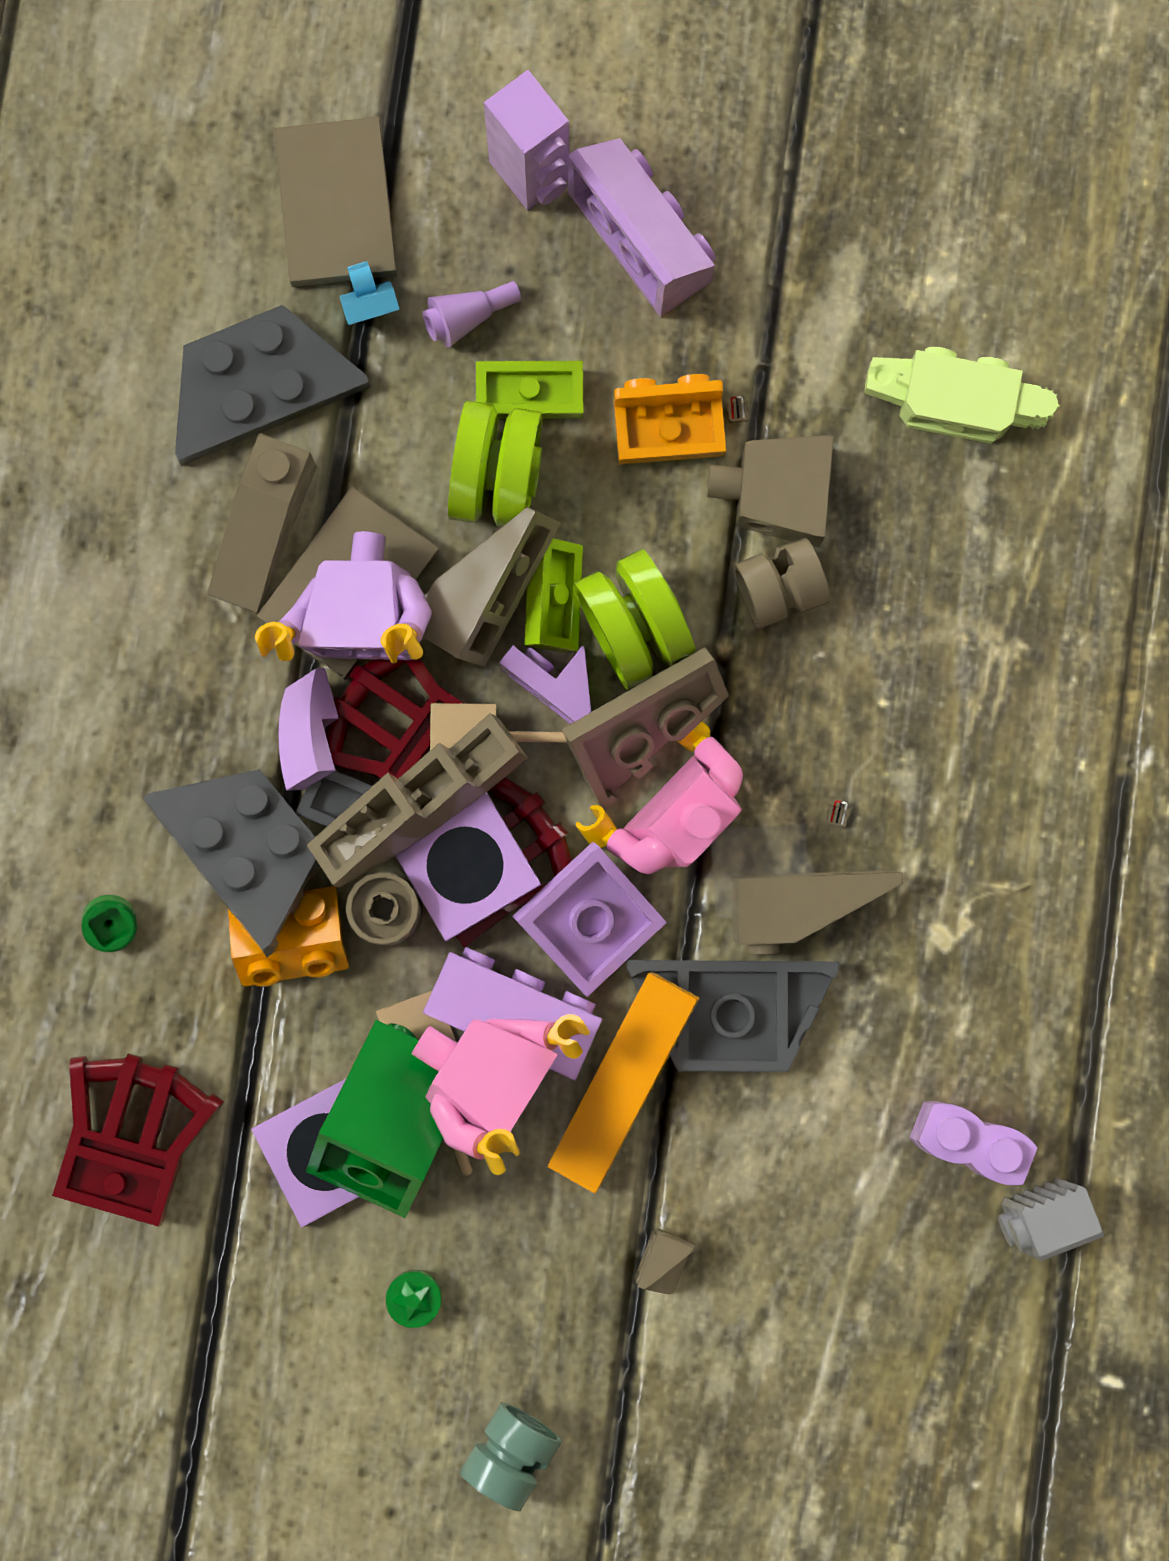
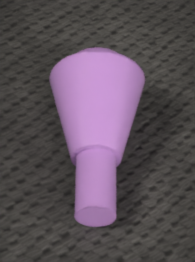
(458, 314)

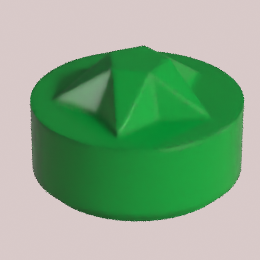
(109, 923)
(413, 1299)

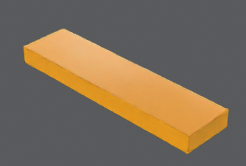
(623, 1082)

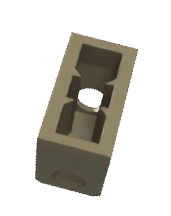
(779, 487)

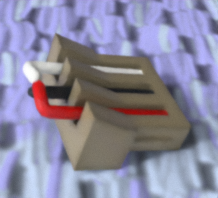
(737, 410)
(838, 815)

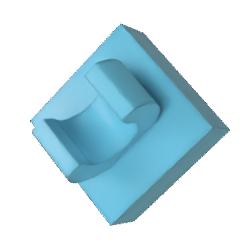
(367, 298)

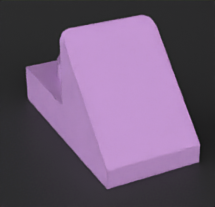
(565, 695)

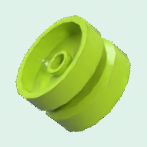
(487, 464)
(629, 621)

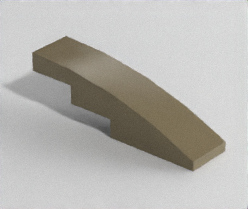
(423, 799)

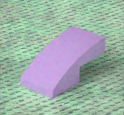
(302, 739)

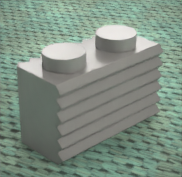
(1050, 1219)

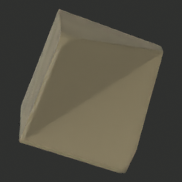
(662, 1262)

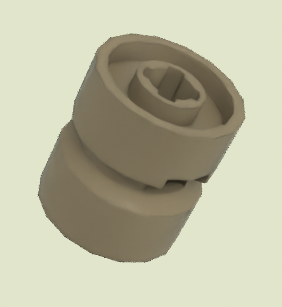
(782, 582)
(384, 909)

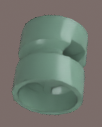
(513, 1452)

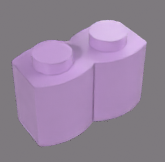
(982, 1146)

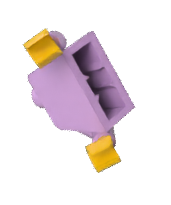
(354, 610)

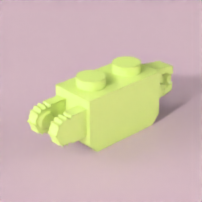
(959, 394)

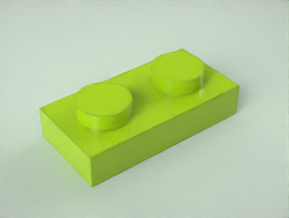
(532, 385)
(551, 599)

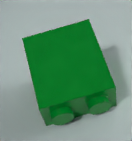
(381, 1124)

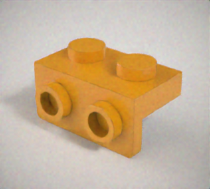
(669, 420)
(307, 945)

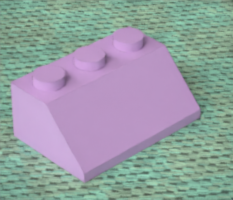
(639, 223)

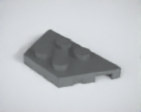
(256, 380)
(244, 847)
(747, 1010)

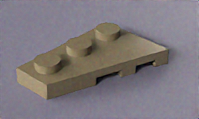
(634, 726)

